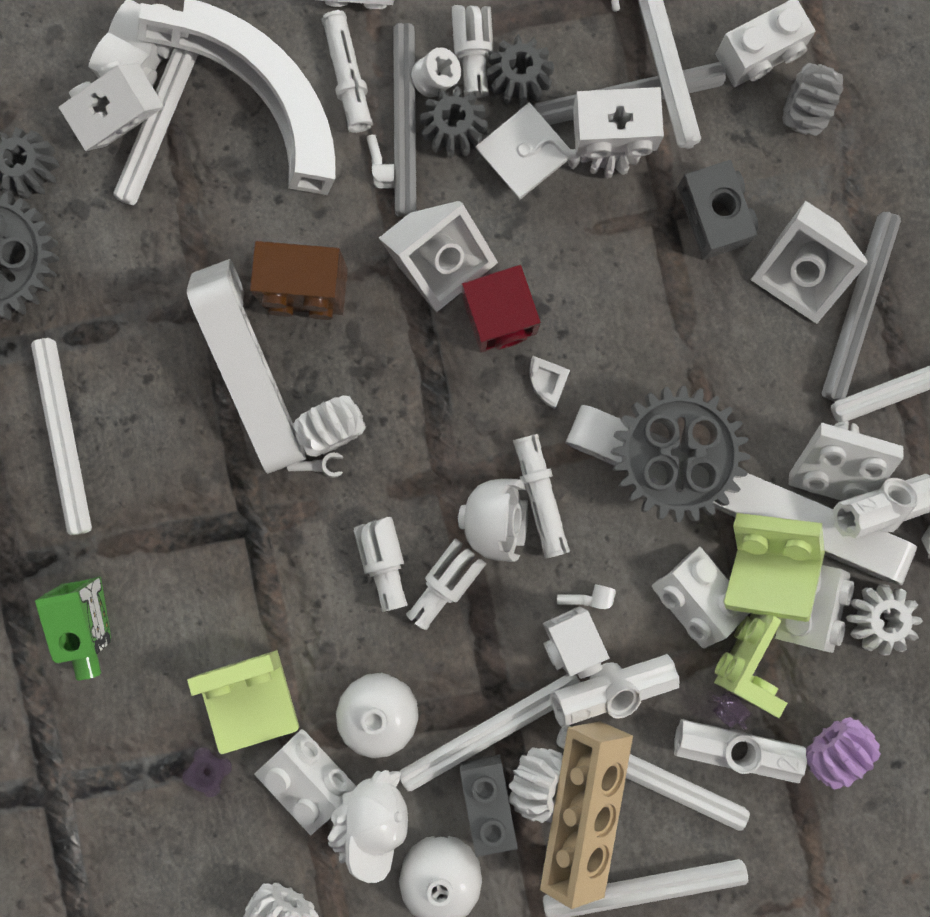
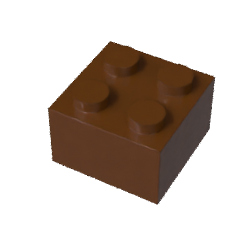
(299, 279)

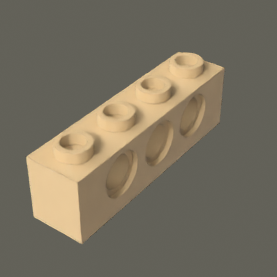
(586, 813)

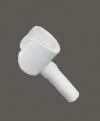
(382, 173)
(317, 465)
(601, 598)

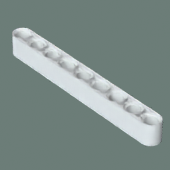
(874, 553)

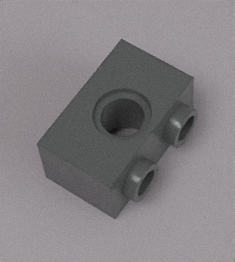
(714, 232)
(488, 805)

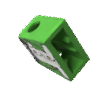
(76, 625)

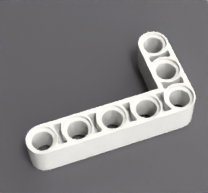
(218, 307)

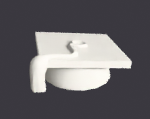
(526, 151)

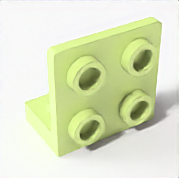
(775, 566)
(737, 668)
(247, 702)

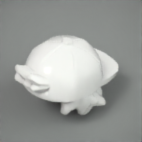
(370, 826)

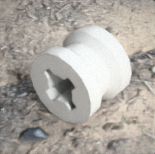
(426, 72)

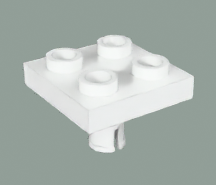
(844, 462)

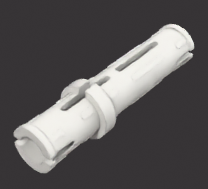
(350, 86)
(541, 495)

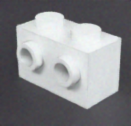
(765, 42)
(575, 643)

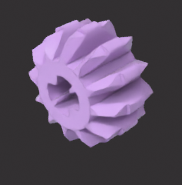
(842, 753)

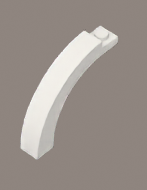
(266, 69)

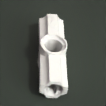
(883, 508)
(614, 690)
(763, 757)

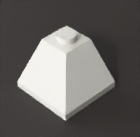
(439, 251)
(810, 263)

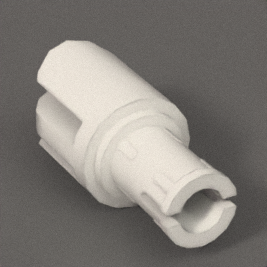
(473, 45)
(382, 559)
(442, 588)

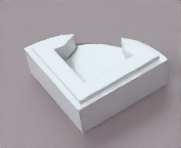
(547, 380)

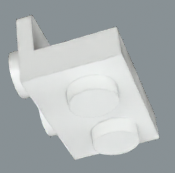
(696, 597)
(825, 625)
(305, 781)

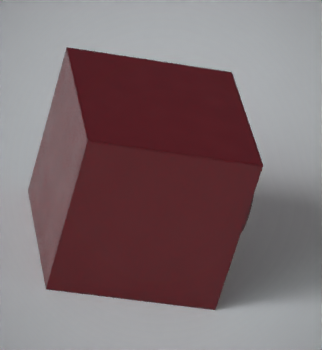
(500, 309)

